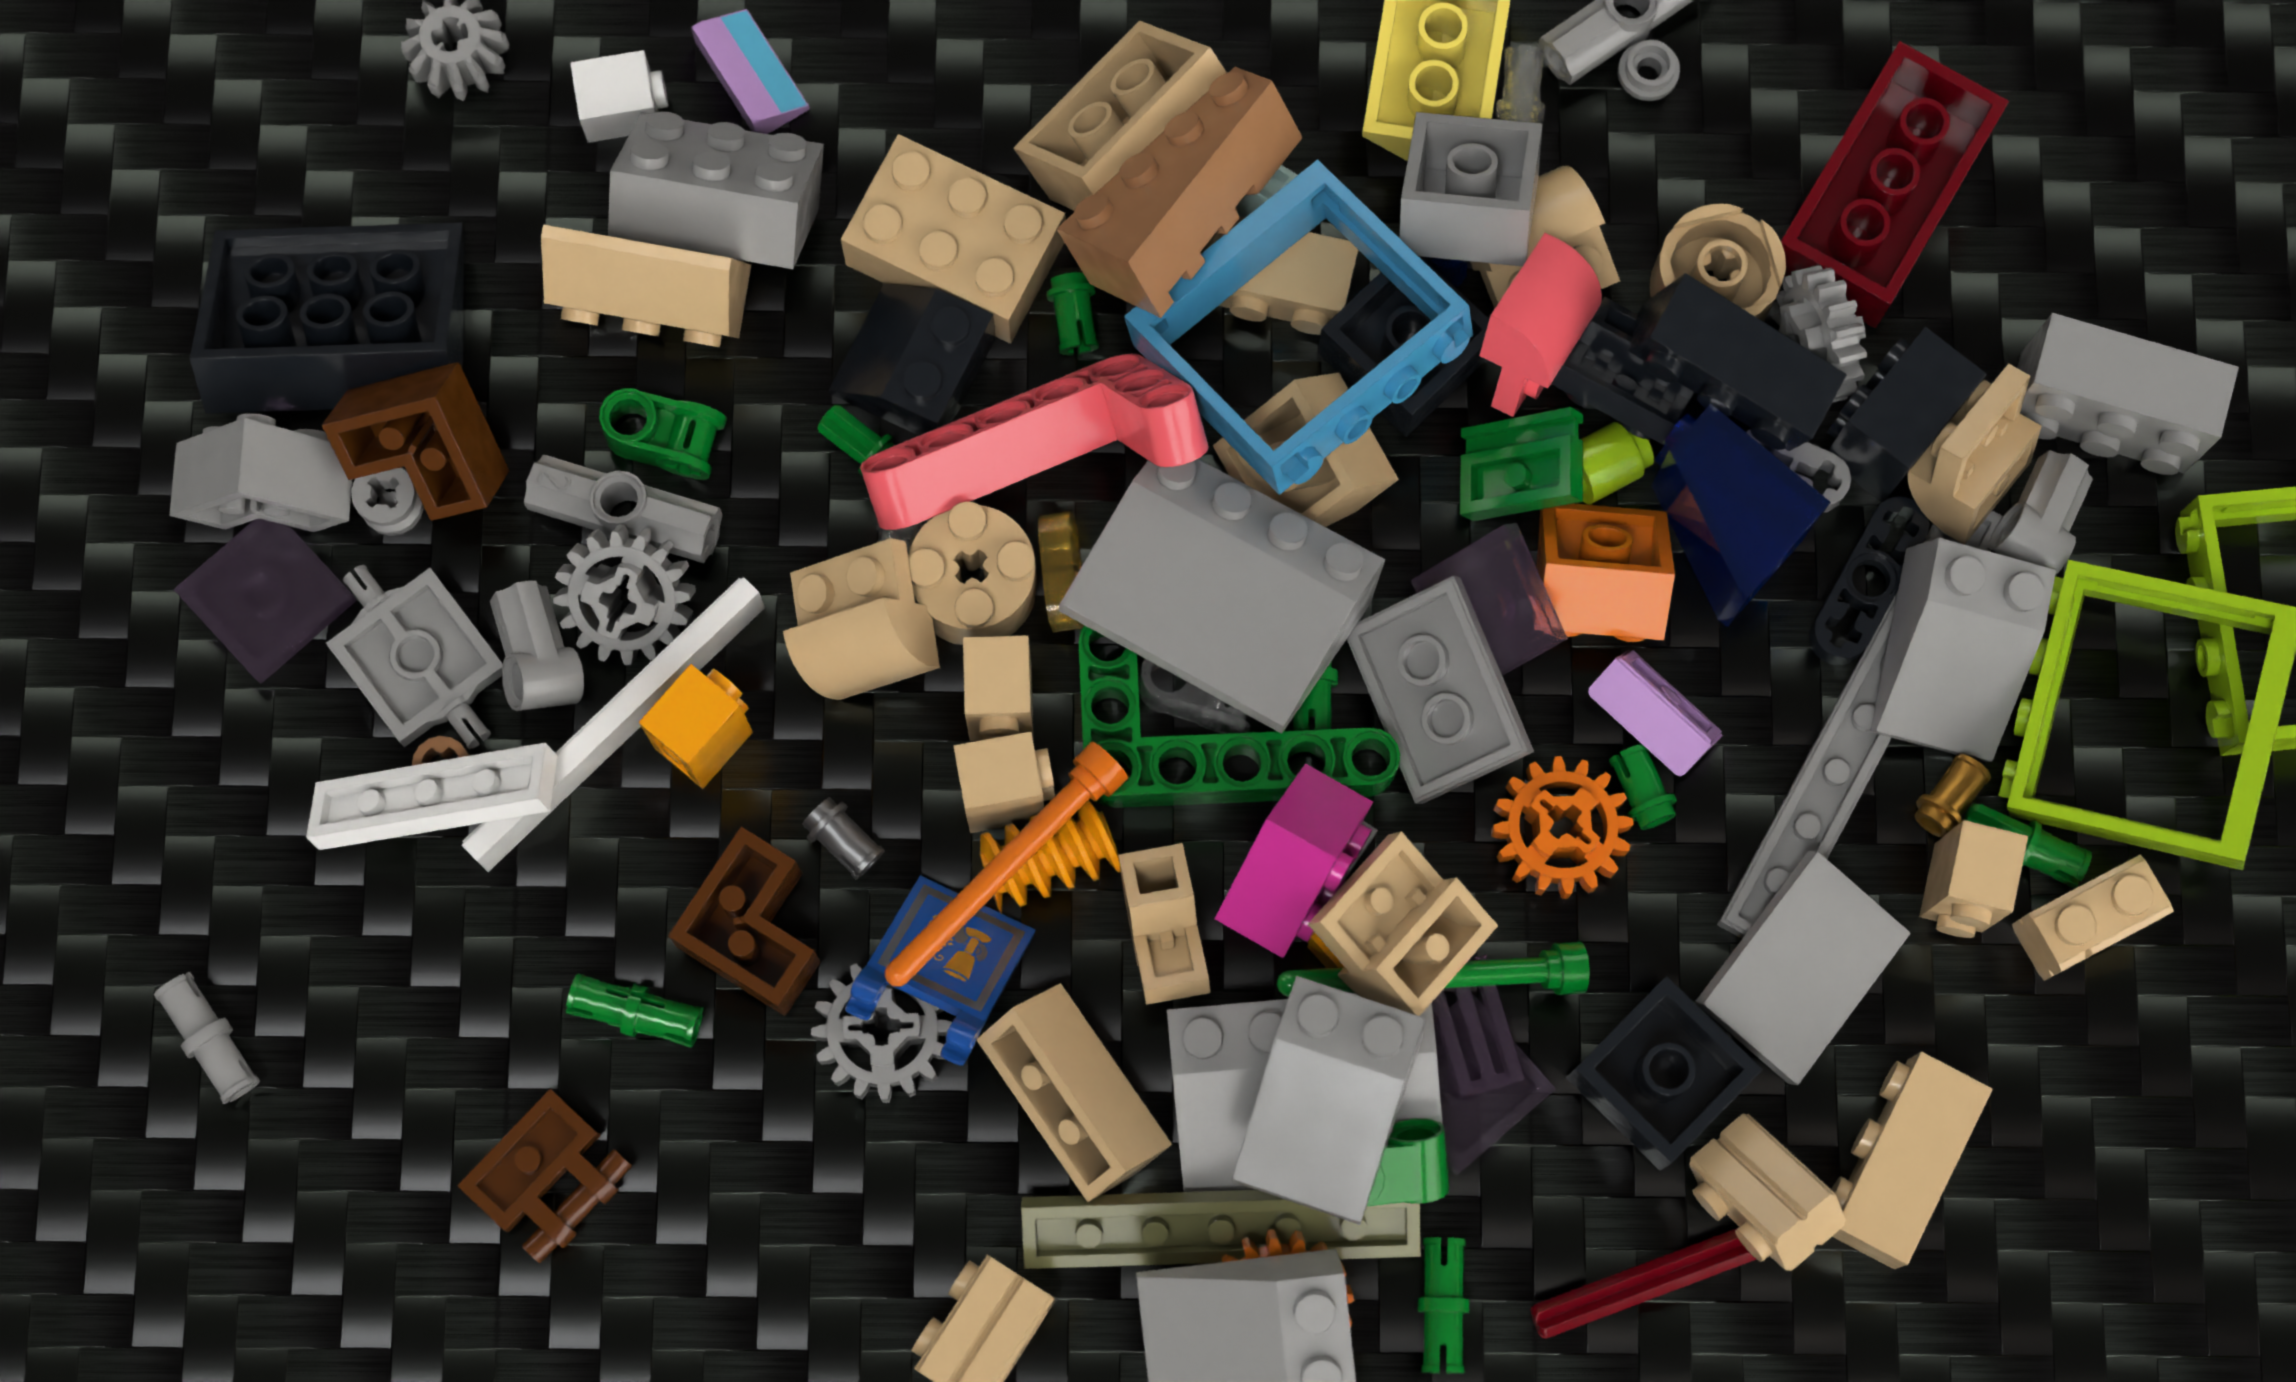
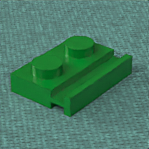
(1521, 464)

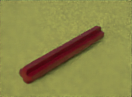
(1639, 1284)

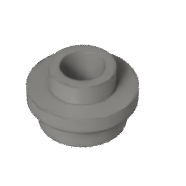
(1652, 54)

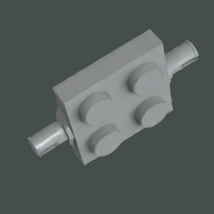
(416, 657)

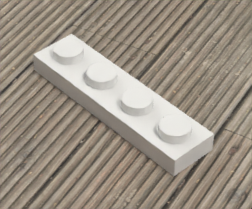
(432, 796)

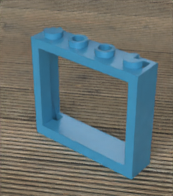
(1251, 248)

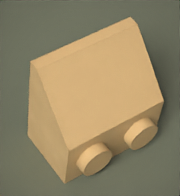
(1347, 476)

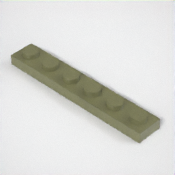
(1199, 1228)

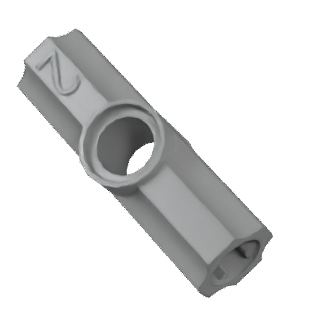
(1600, 33)
(588, 497)

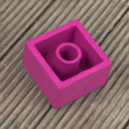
(1297, 861)

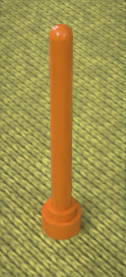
(1092, 777)

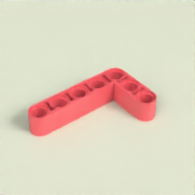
(1035, 431)

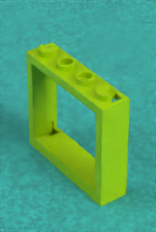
(2217, 648)
(2050, 664)

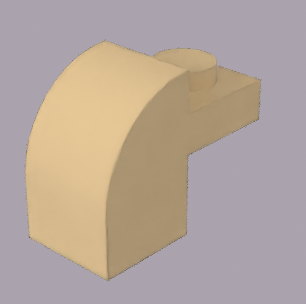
(1164, 923)

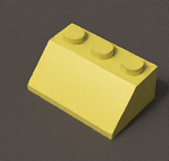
(1434, 62)

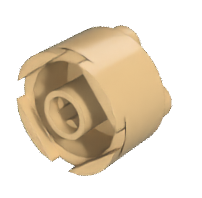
(1732, 247)
(972, 539)

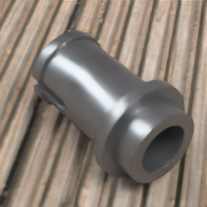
(842, 837)

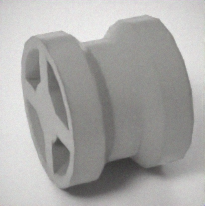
(396, 510)

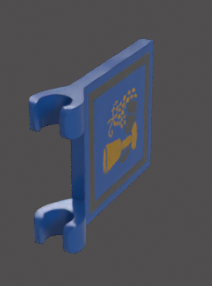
(960, 978)

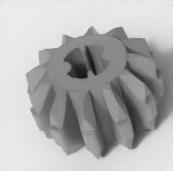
(476, 53)

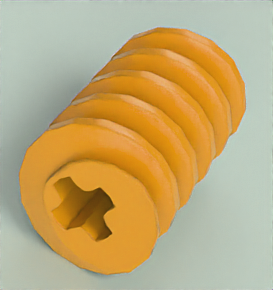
(1072, 846)

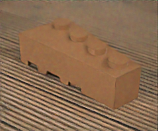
(1181, 191)

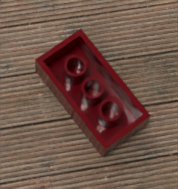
(1892, 178)

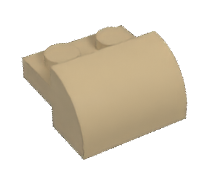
(1567, 212)
(1976, 456)
(859, 622)
(1401, 927)

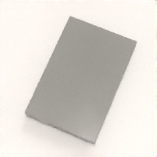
(1438, 690)
(1802, 967)

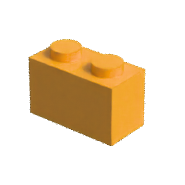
(698, 724)

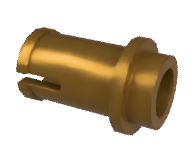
(1952, 795)

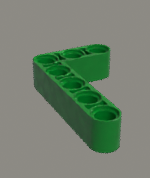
(1209, 752)

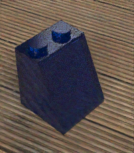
(1731, 507)

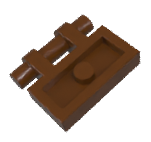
(530, 1162)

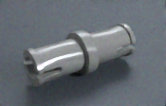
(206, 1037)

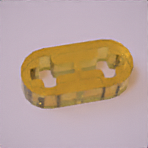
(1060, 564)

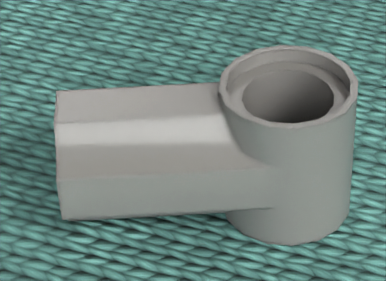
(2041, 520)
(536, 664)

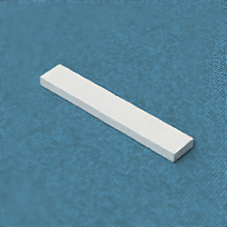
(622, 714)

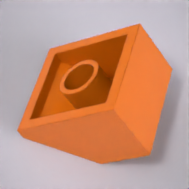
(1607, 569)

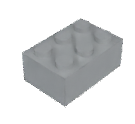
(715, 189)
(2125, 394)

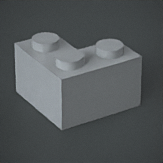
(261, 473)

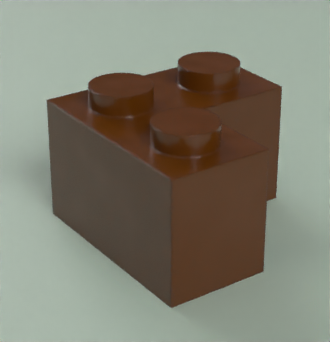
(430, 428)
(732, 925)

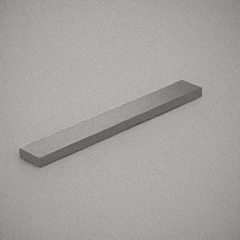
(1830, 776)

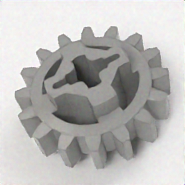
(1823, 321)
(600, 589)
(883, 1058)

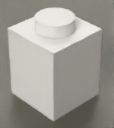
(615, 92)

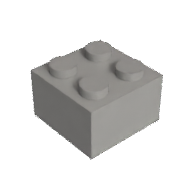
(1470, 188)

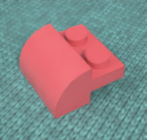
(1539, 321)

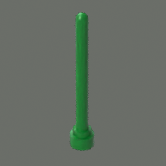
(1561, 968)

